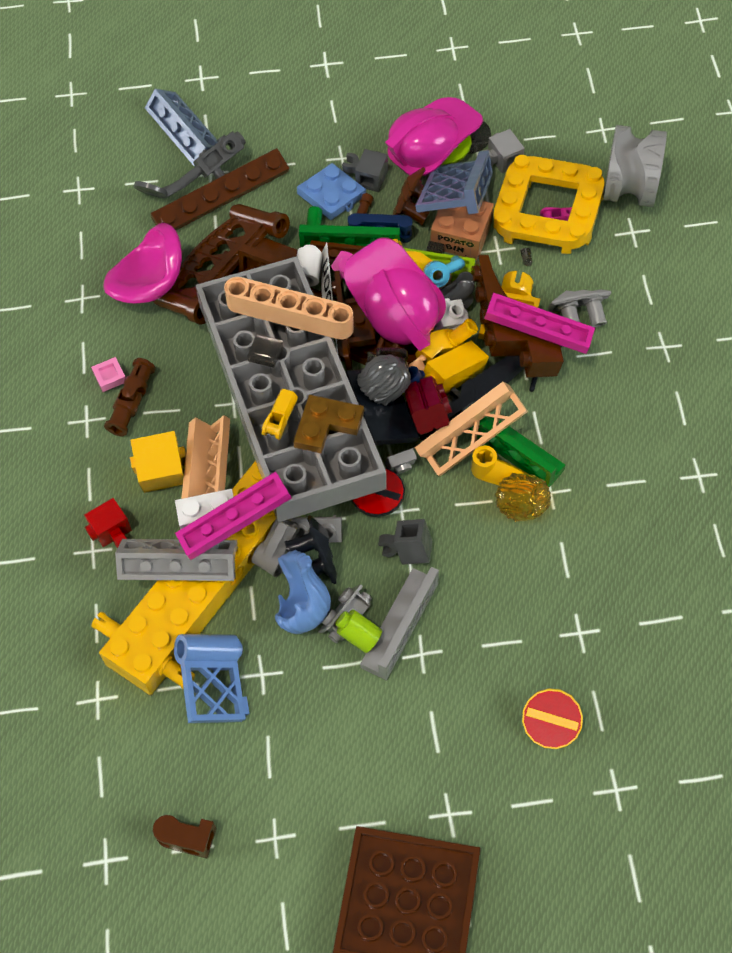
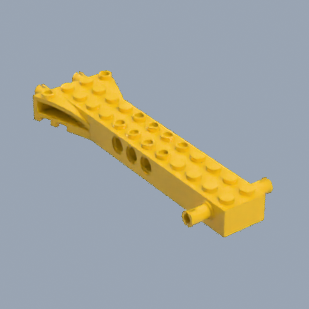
(145, 641)

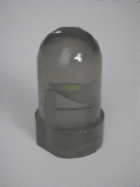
(526, 256)

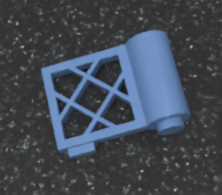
(208, 653)

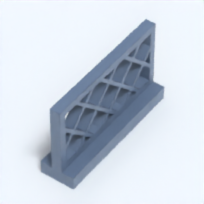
(457, 185)

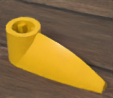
(493, 469)

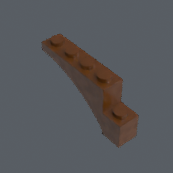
(537, 355)

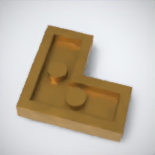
(325, 415)

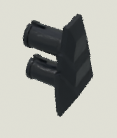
(317, 539)

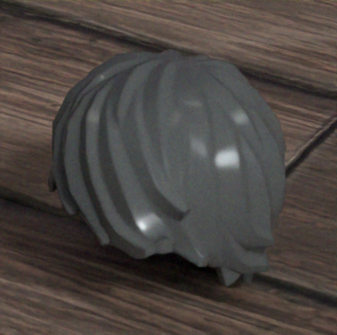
(384, 379)

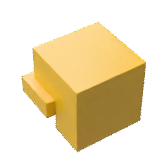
(158, 461)

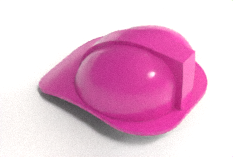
(430, 134)
(394, 293)

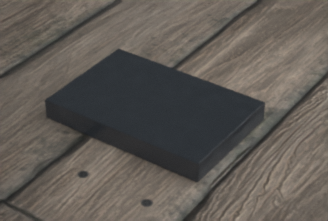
(386, 423)

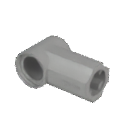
(273, 547)

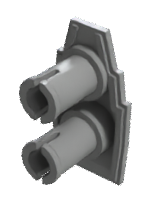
(570, 300)

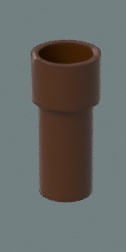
(365, 202)

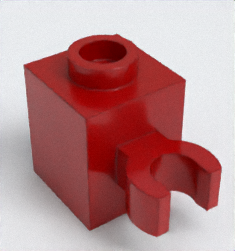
(107, 523)

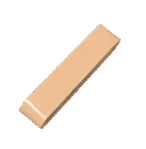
(289, 308)

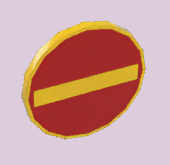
(552, 718)

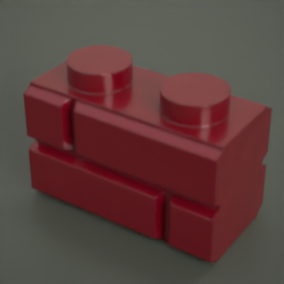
(428, 405)

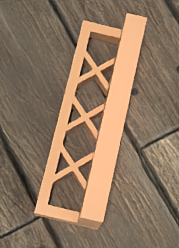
(464, 421)
(206, 457)

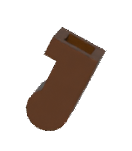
(185, 837)

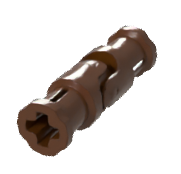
(130, 397)

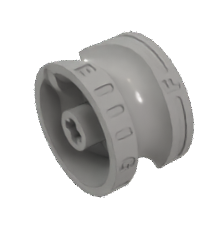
(635, 165)

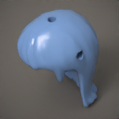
(308, 596)

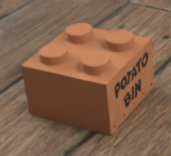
(462, 232)

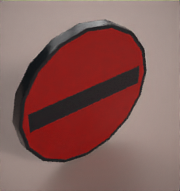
(384, 501)

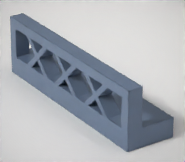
(180, 123)

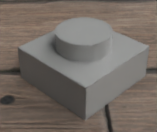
(401, 462)

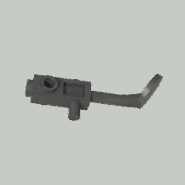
(207, 163)

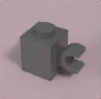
(369, 170)
(410, 541)

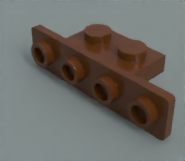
(363, 330)

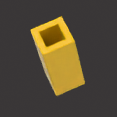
(457, 365)

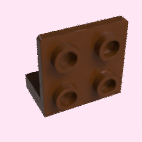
(263, 254)

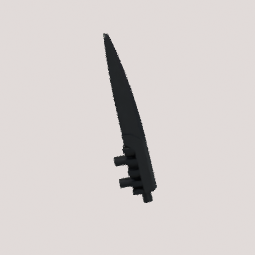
(480, 385)

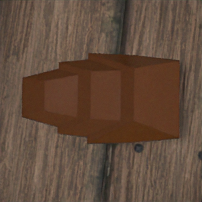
(410, 188)

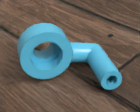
(456, 264)

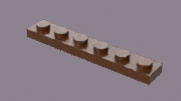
(222, 190)

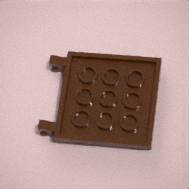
(406, 895)

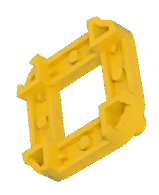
(566, 234)

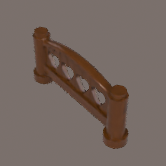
(256, 226)

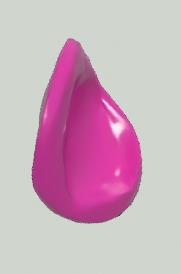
(148, 269)

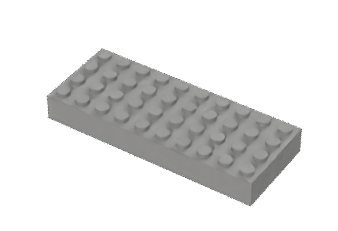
(306, 366)

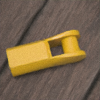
(280, 412)

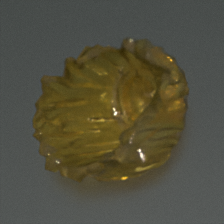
(523, 497)

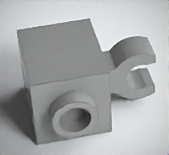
(504, 149)

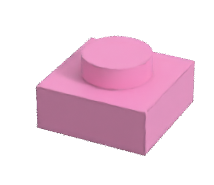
(108, 374)

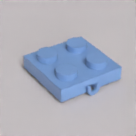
(331, 191)

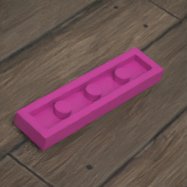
(540, 323)
(233, 515)

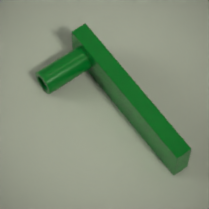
(341, 234)

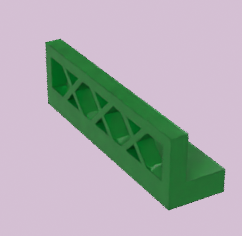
(522, 452)

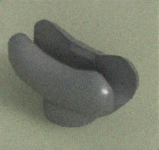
(461, 289)

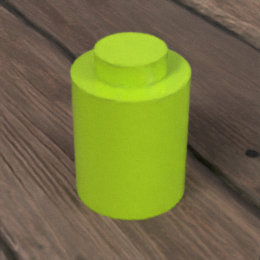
(358, 630)

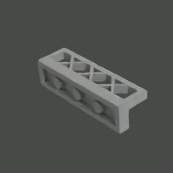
(168, 561)
(401, 622)

